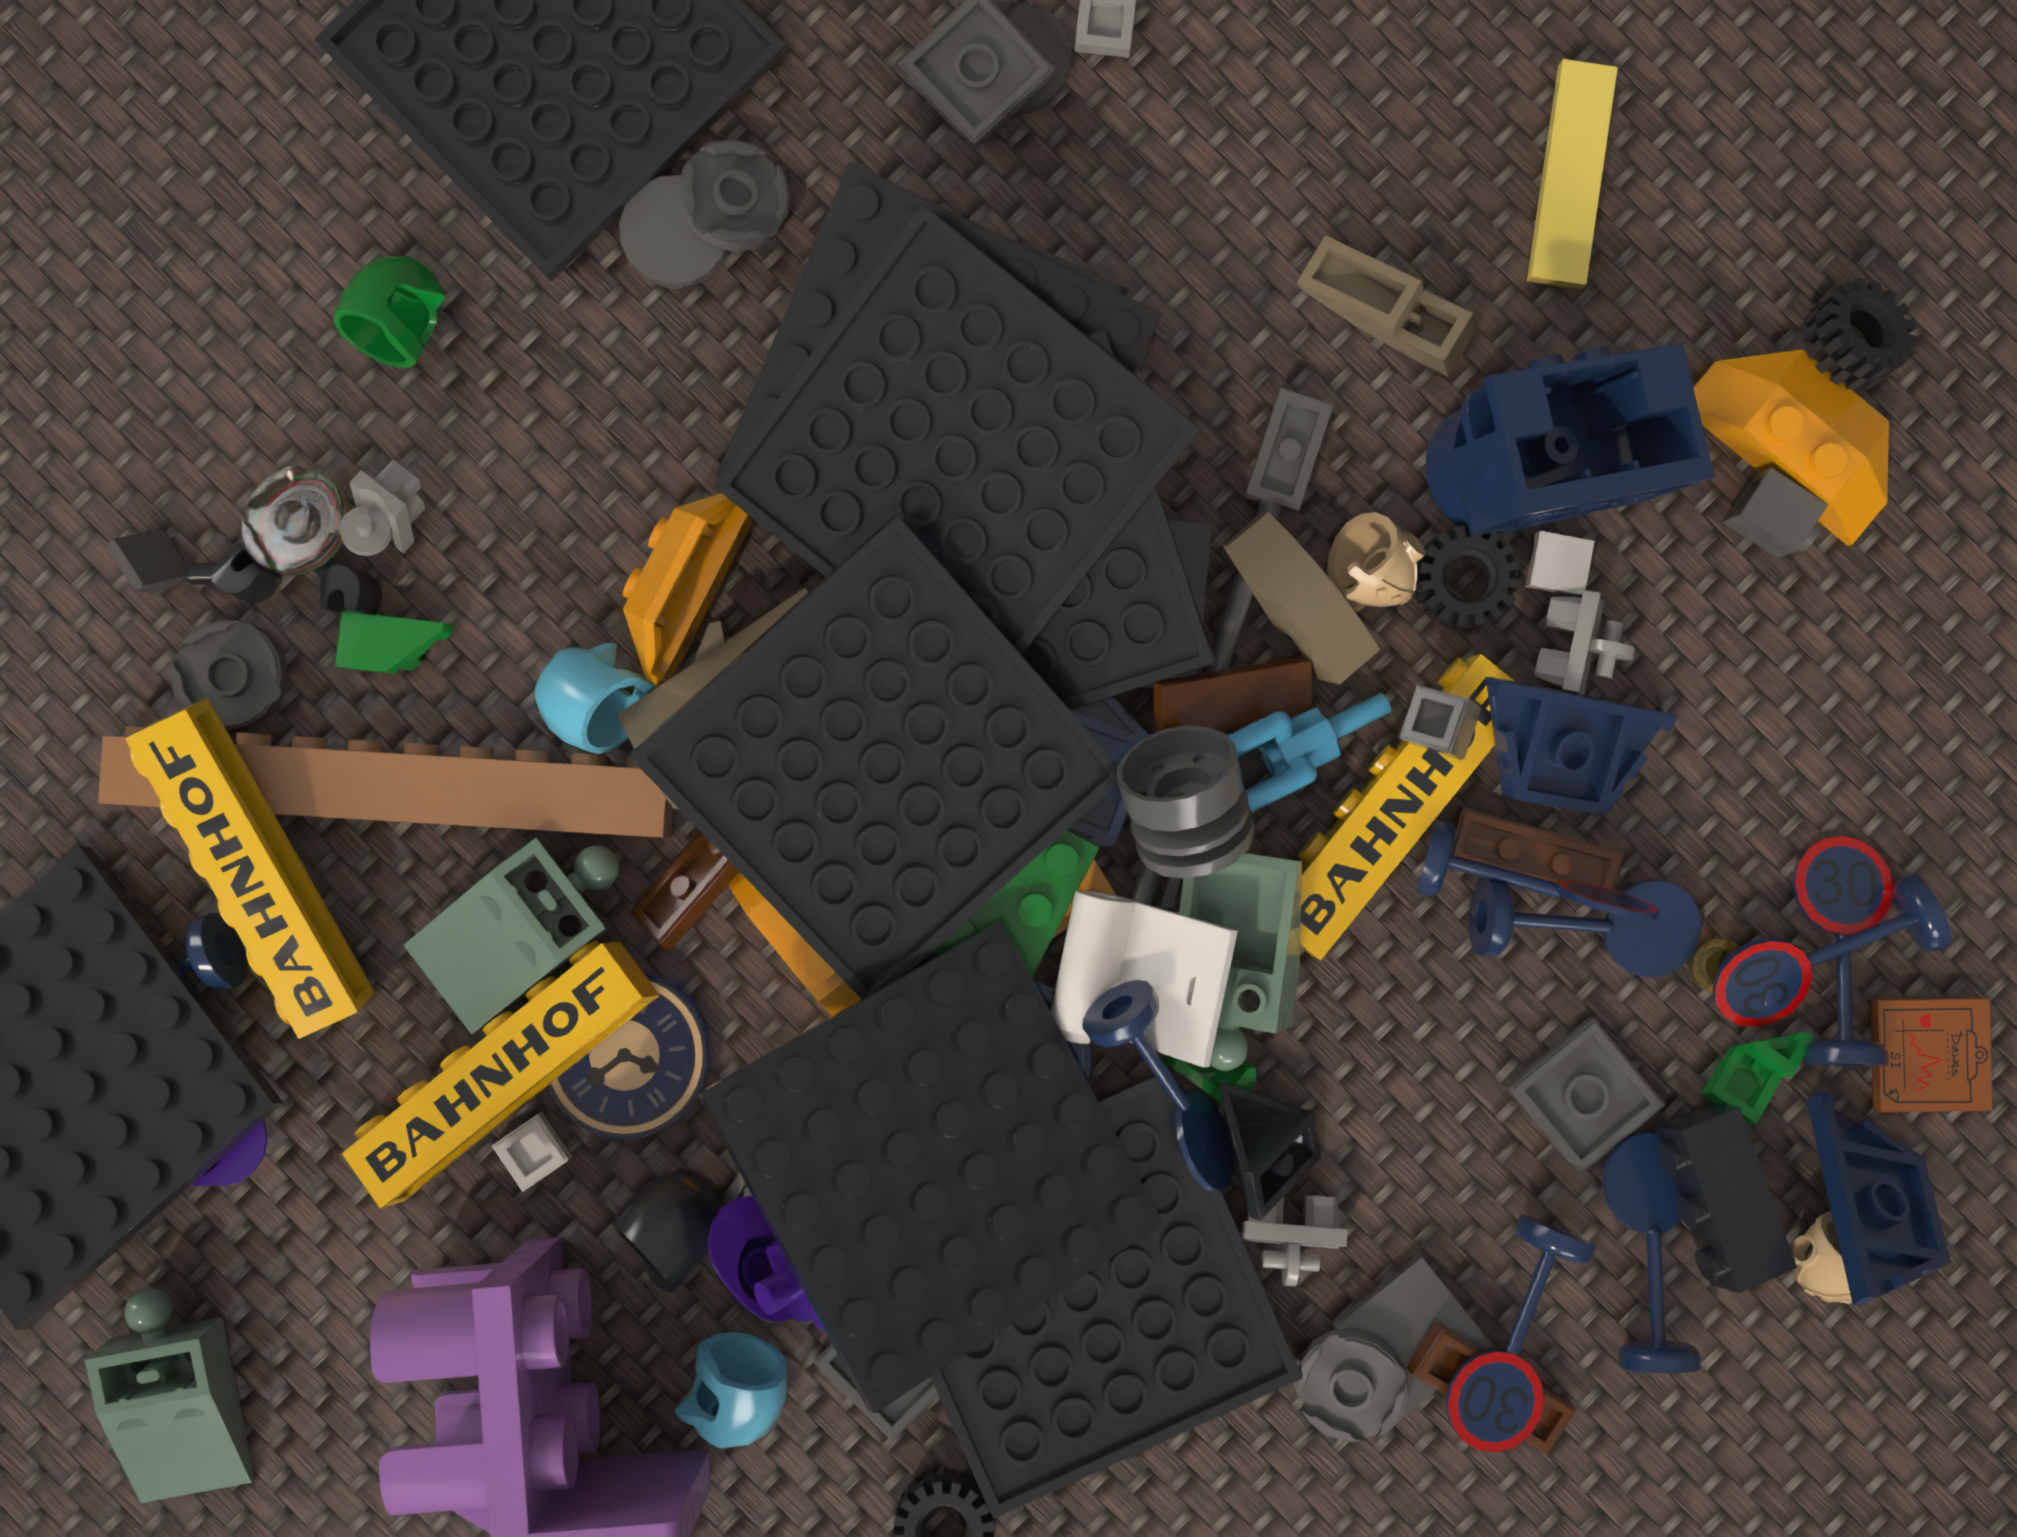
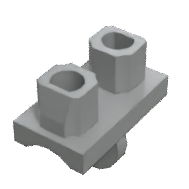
(382, 511)
(1583, 619)
(1318, 1229)

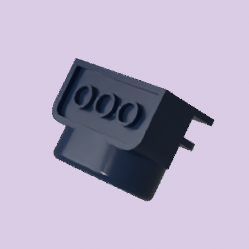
(1569, 440)

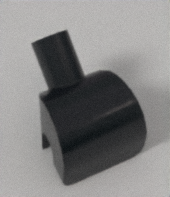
(236, 575)
(348, 589)

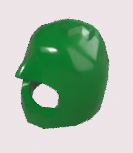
(390, 310)

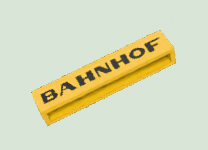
(1387, 816)
(250, 867)
(499, 1073)

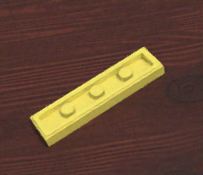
(1572, 174)

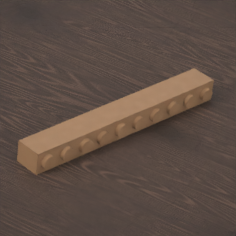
(426, 786)

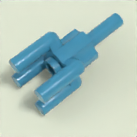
(1299, 745)

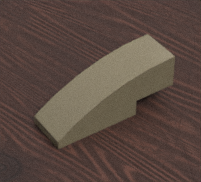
(1388, 305)
(1301, 599)

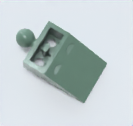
(1264, 905)
(508, 939)
(178, 1416)

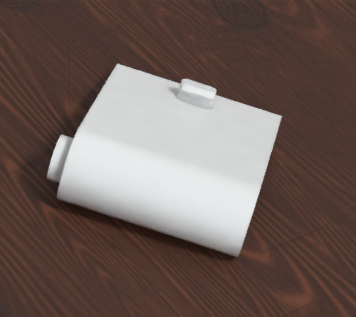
(1127, 941)

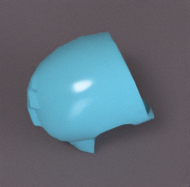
(584, 693)
(735, 1389)

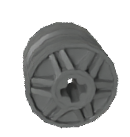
(1186, 801)

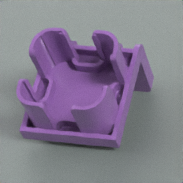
(514, 1443)

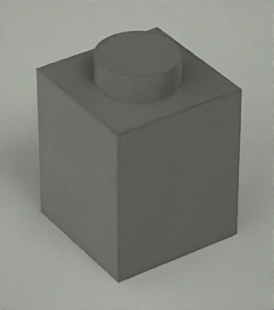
(1776, 514)

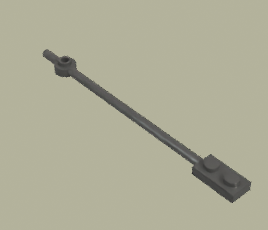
(1277, 483)

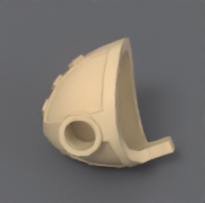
(1374, 562)
(1820, 1262)

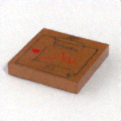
(1935, 1054)

